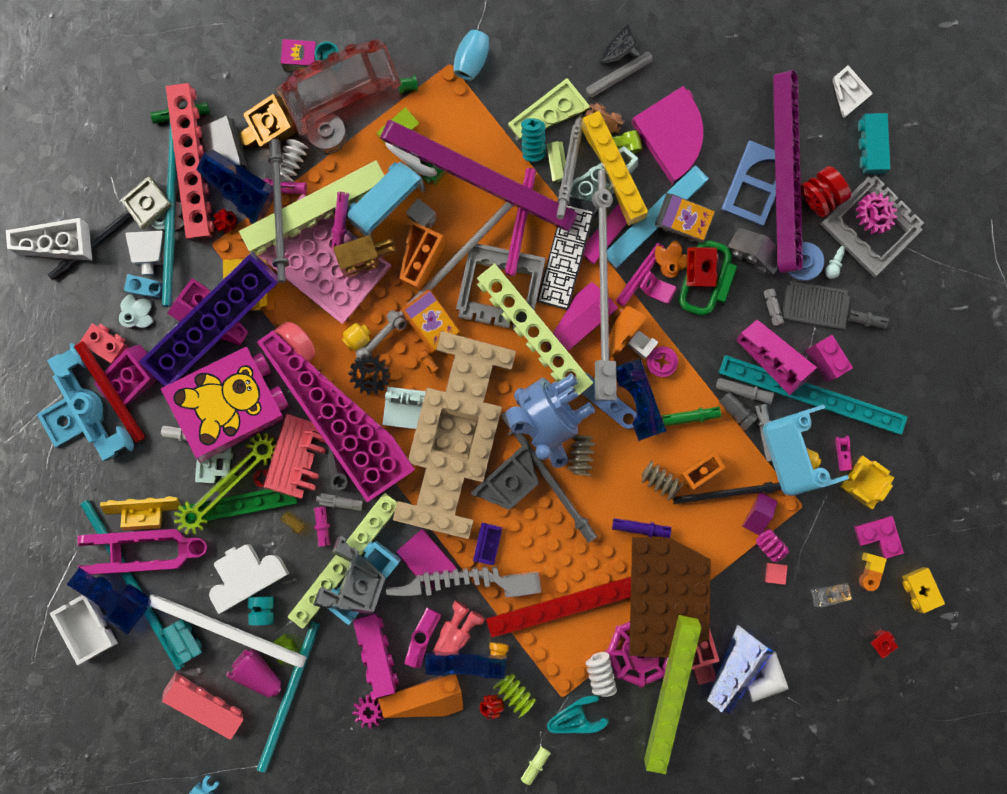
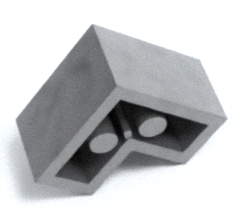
(755, 249)

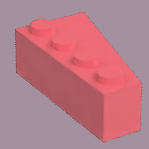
(202, 706)

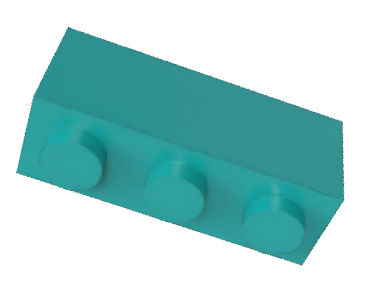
(874, 143)

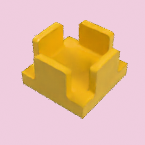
(868, 482)

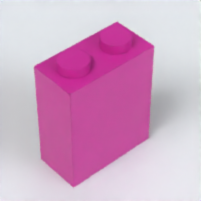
(829, 358)

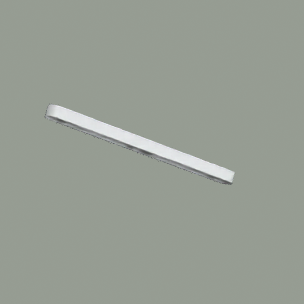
(227, 631)

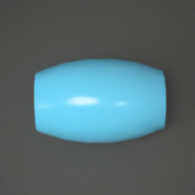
(471, 55)

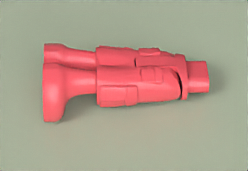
(451, 636)

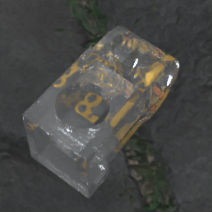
(831, 595)

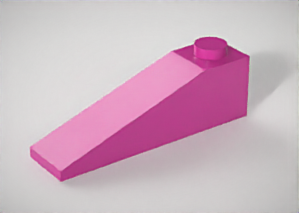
(190, 297)
(581, 317)

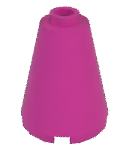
(255, 674)

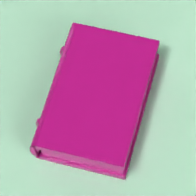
(424, 555)

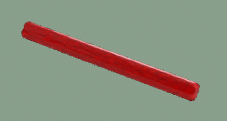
(109, 392)

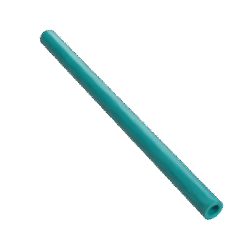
(287, 699)

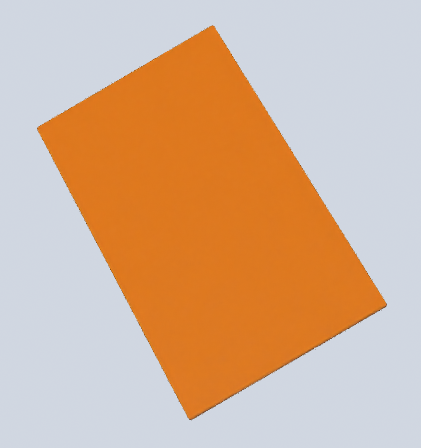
(538, 530)

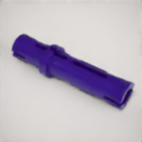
(641, 528)

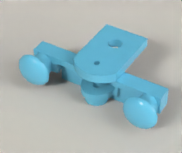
(82, 408)

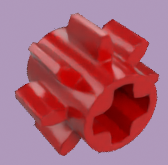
(225, 221)
(491, 706)

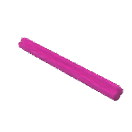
(519, 228)

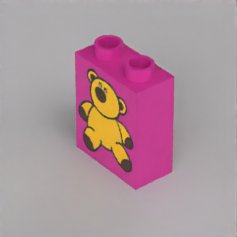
(225, 403)

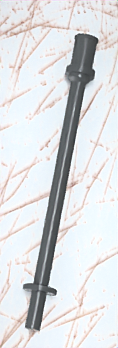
(275, 159)
(580, 522)

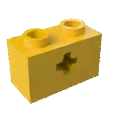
(930, 595)

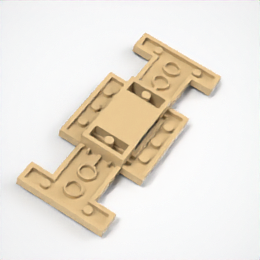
(447, 431)

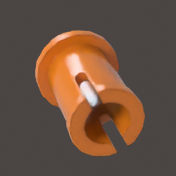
(427, 361)

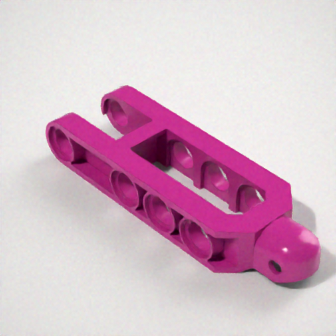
(187, 549)

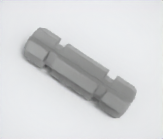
(773, 307)

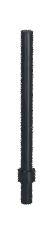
(66, 264)
(767, 487)

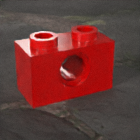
(695, 258)

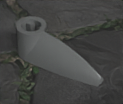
(336, 471)

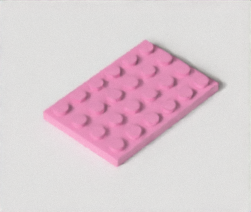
(318, 274)

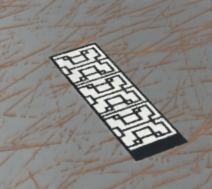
(566, 257)

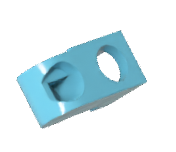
(143, 286)

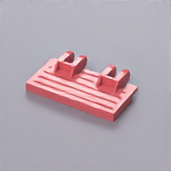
(292, 456)

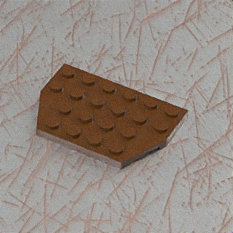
(665, 584)

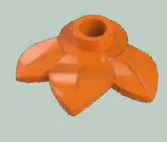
(671, 256)

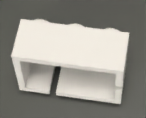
(83, 629)

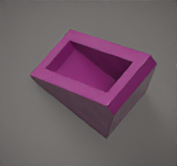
(760, 514)

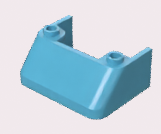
(384, 198)
(791, 456)
(382, 560)

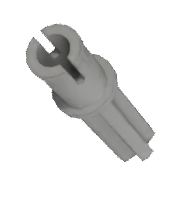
(744, 390)
(763, 418)

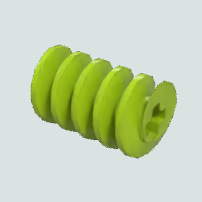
(515, 694)

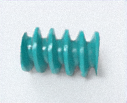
(533, 139)

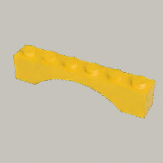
(612, 161)

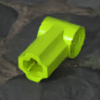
(629, 140)

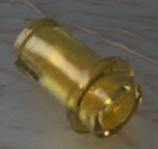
(292, 522)

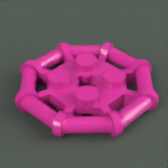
(636, 663)

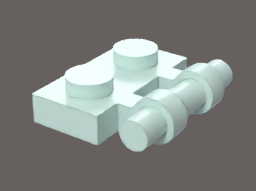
(207, 470)

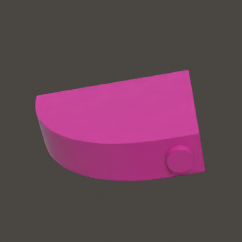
(672, 132)

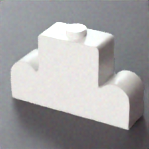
(244, 576)

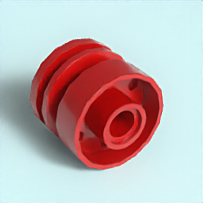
(825, 191)

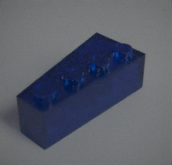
(241, 187)
(738, 669)

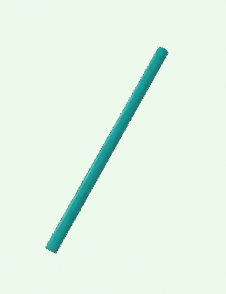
(169, 226)
(128, 577)

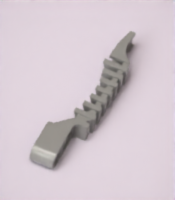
(513, 585)

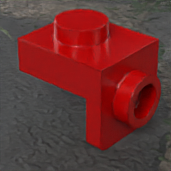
(884, 643)

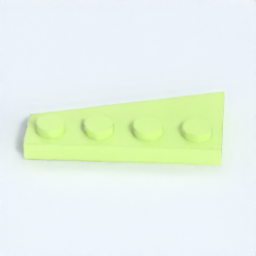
(553, 107)

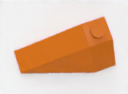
(623, 329)
(427, 699)

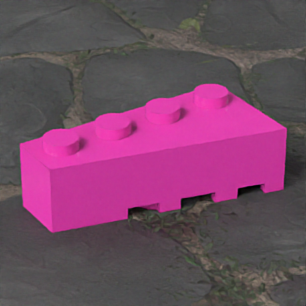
(776, 357)
(375, 655)

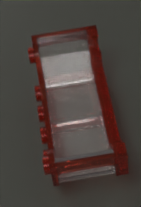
(337, 82)

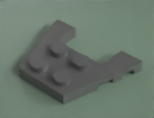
(360, 585)

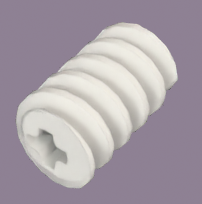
(290, 158)
(601, 674)

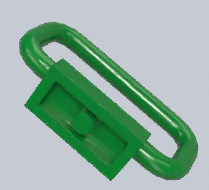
(723, 283)

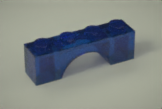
(648, 418)
(464, 663)

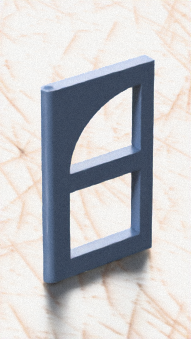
(753, 154)

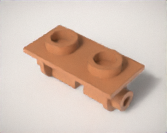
(611, 120)

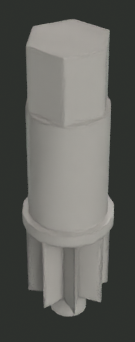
(339, 502)

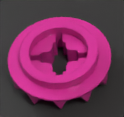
(670, 357)

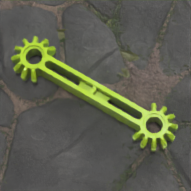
(225, 484)

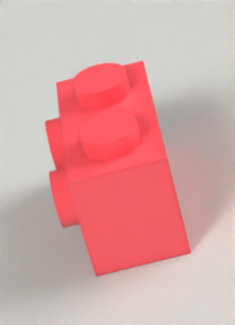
(103, 343)

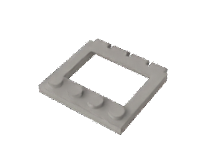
(854, 245)
(487, 256)

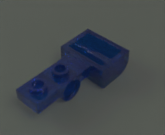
(122, 609)

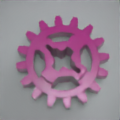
(877, 212)

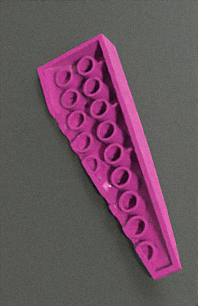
(357, 440)

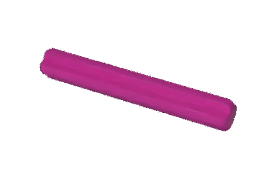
(637, 278)

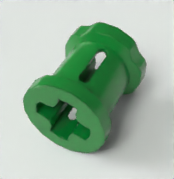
(408, 84)

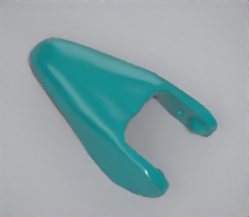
(574, 719)

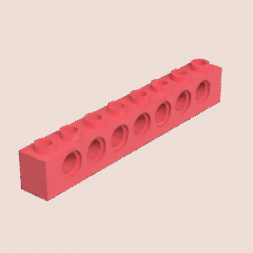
(176, 95)

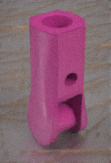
(844, 457)

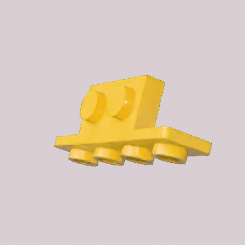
(140, 513)

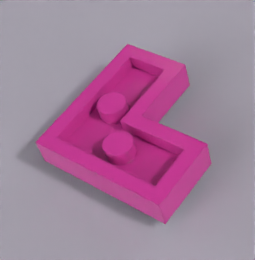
(882, 531)

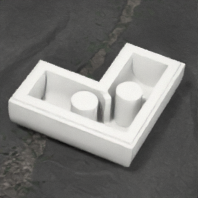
(771, 682)

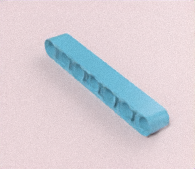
(642, 230)

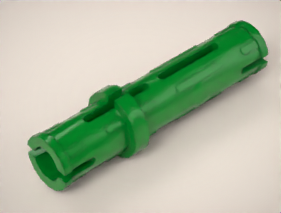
(163, 115)
(692, 416)

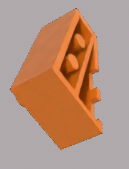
(421, 255)

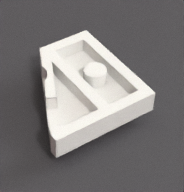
(850, 90)

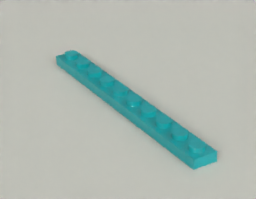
(816, 396)

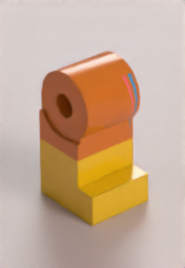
(873, 572)

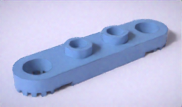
(614, 409)

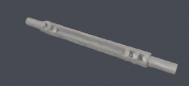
(565, 188)

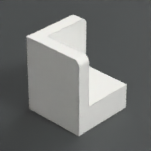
(642, 344)

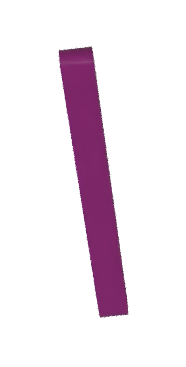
(787, 172)
(476, 174)

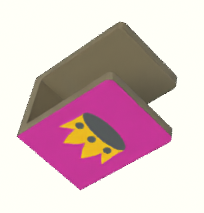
(297, 54)

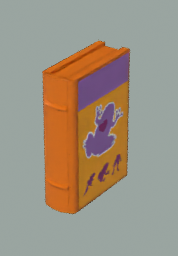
(429, 319)

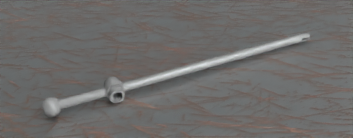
(397, 319)

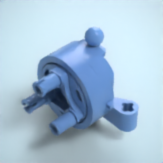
(548, 416)

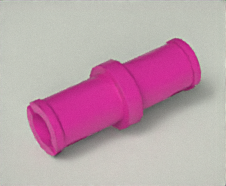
(322, 526)

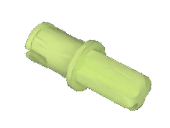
(535, 766)

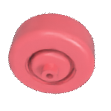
(296, 339)

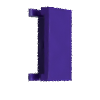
(487, 543)

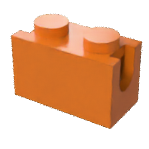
(702, 470)

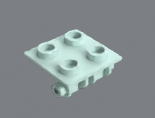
(402, 407)

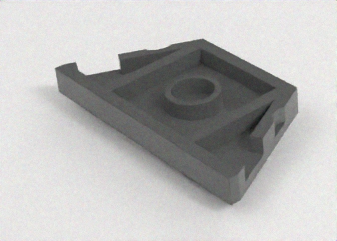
(510, 481)

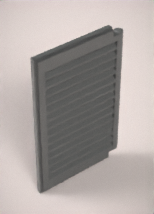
(816, 305)

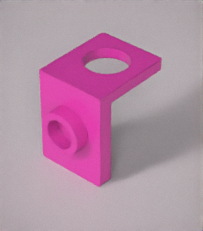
(658, 289)

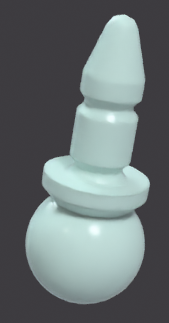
(833, 269)

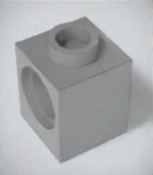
(421, 214)

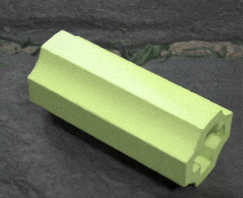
(556, 160)

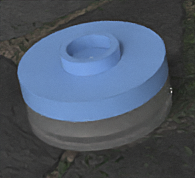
(812, 263)

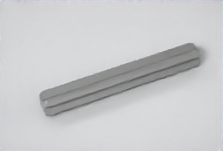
(619, 74)

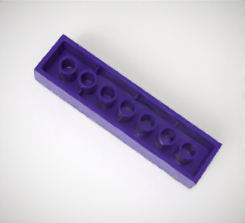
(210, 319)

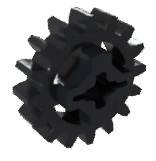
(373, 381)

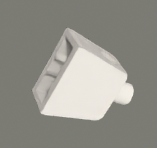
(146, 249)

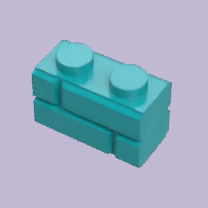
(181, 642)

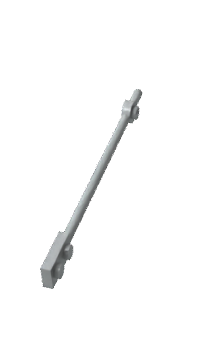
(604, 369)

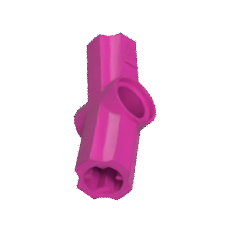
(416, 649)

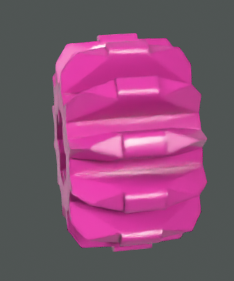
(772, 545)
(365, 716)

